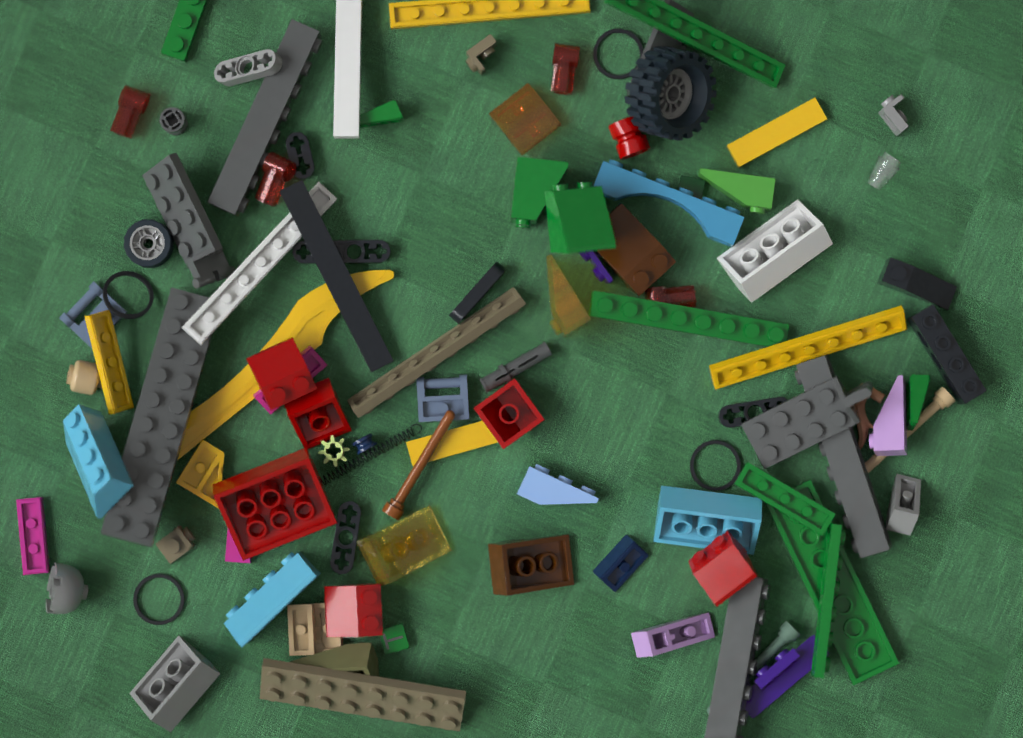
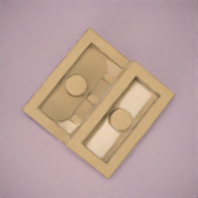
(308, 630)

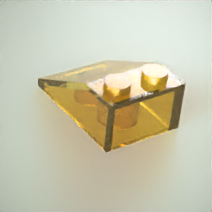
(565, 307)
(404, 546)

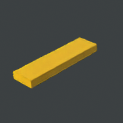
(776, 132)
(109, 362)
(454, 442)

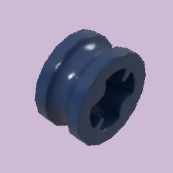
(364, 443)

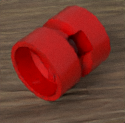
(629, 138)

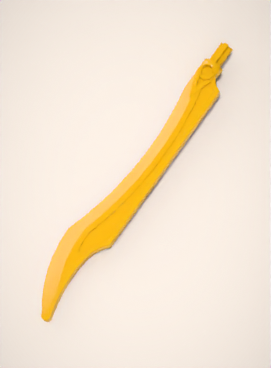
(307, 327)

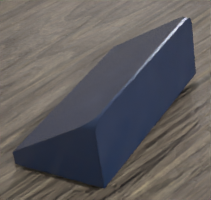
(620, 563)

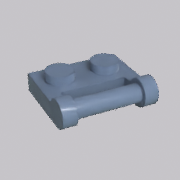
(81, 330)
(434, 407)

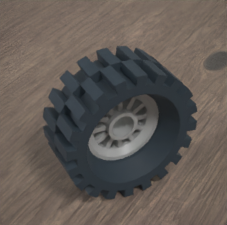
(670, 93)

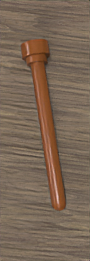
(395, 506)

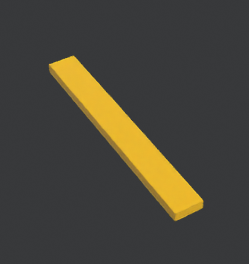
(449, 12)
(808, 347)

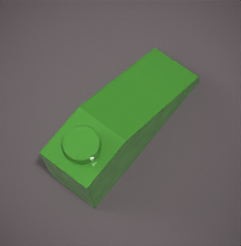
(744, 189)

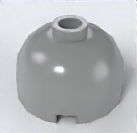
(65, 589)

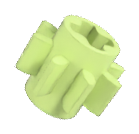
(339, 455)

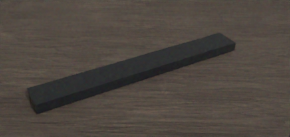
(336, 275)

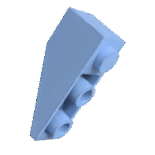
(547, 490)

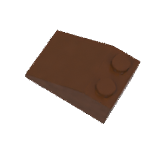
(638, 254)
(530, 564)

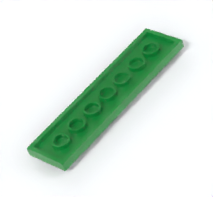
(856, 628)

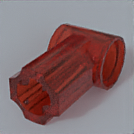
(564, 61)
(131, 105)
(277, 172)
(676, 295)

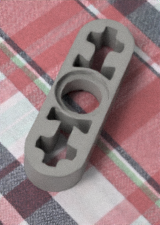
(238, 64)

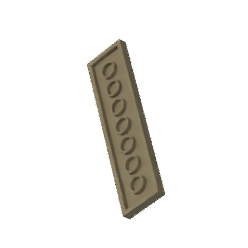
(362, 694)

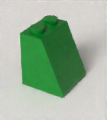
(531, 182)
(578, 219)

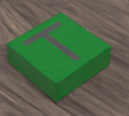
(394, 639)

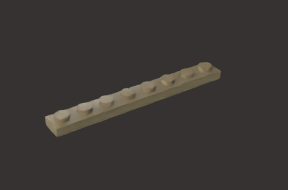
(436, 352)

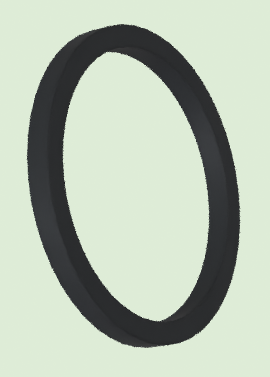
(598, 42)
(142, 279)
(692, 465)
(135, 599)

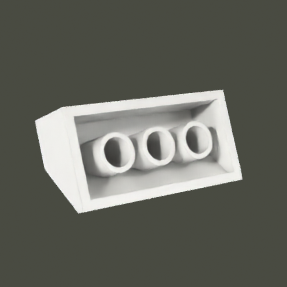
(775, 250)

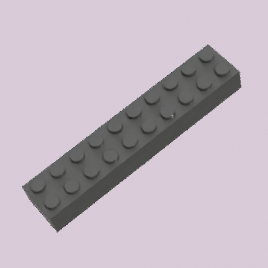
(159, 423)

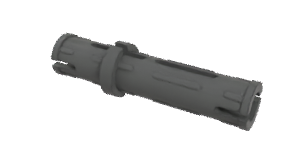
(515, 367)

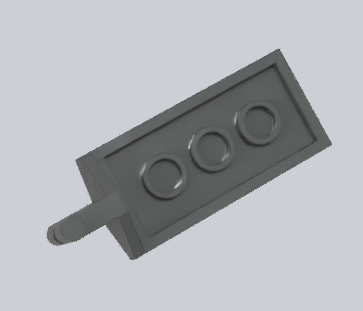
(187, 221)
(804, 420)

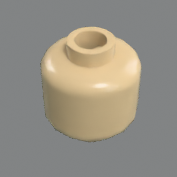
(83, 377)

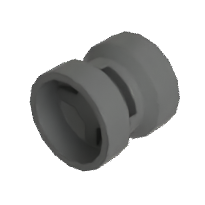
(178, 122)

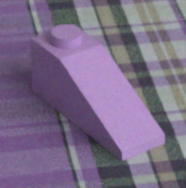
(890, 429)
(672, 635)

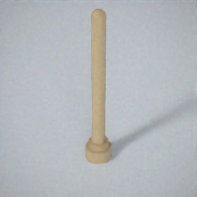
(940, 400)

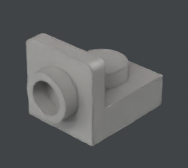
(894, 119)

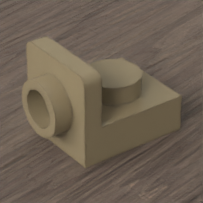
(481, 50)
(176, 543)

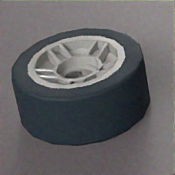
(139, 234)

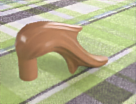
(865, 424)

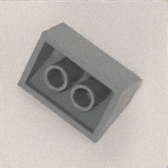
(174, 684)

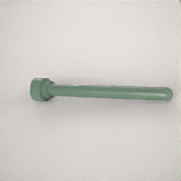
(786, 634)

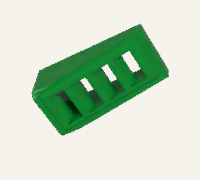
(381, 115)
(915, 395)

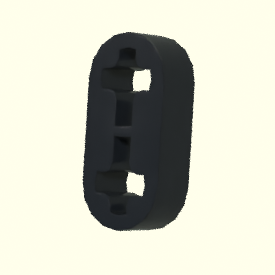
(306, 155)

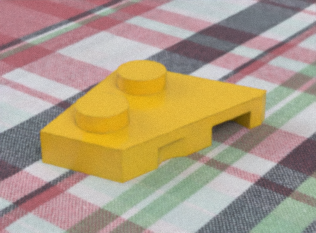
(203, 471)

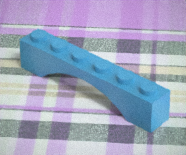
(717, 223)

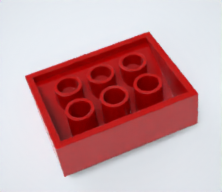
(274, 503)

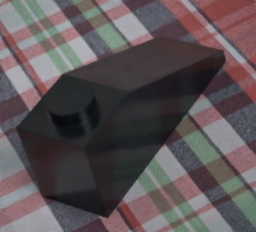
(916, 283)

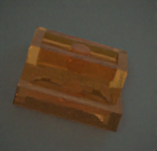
(525, 119)

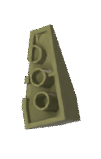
(350, 657)

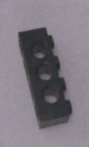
(946, 354)

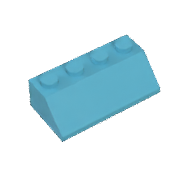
(96, 458)
(700, 516)
(271, 598)

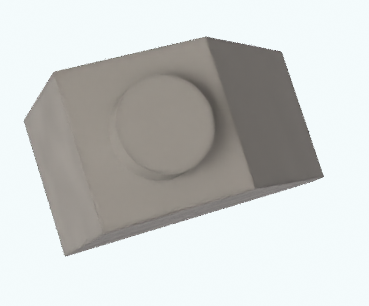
(904, 505)

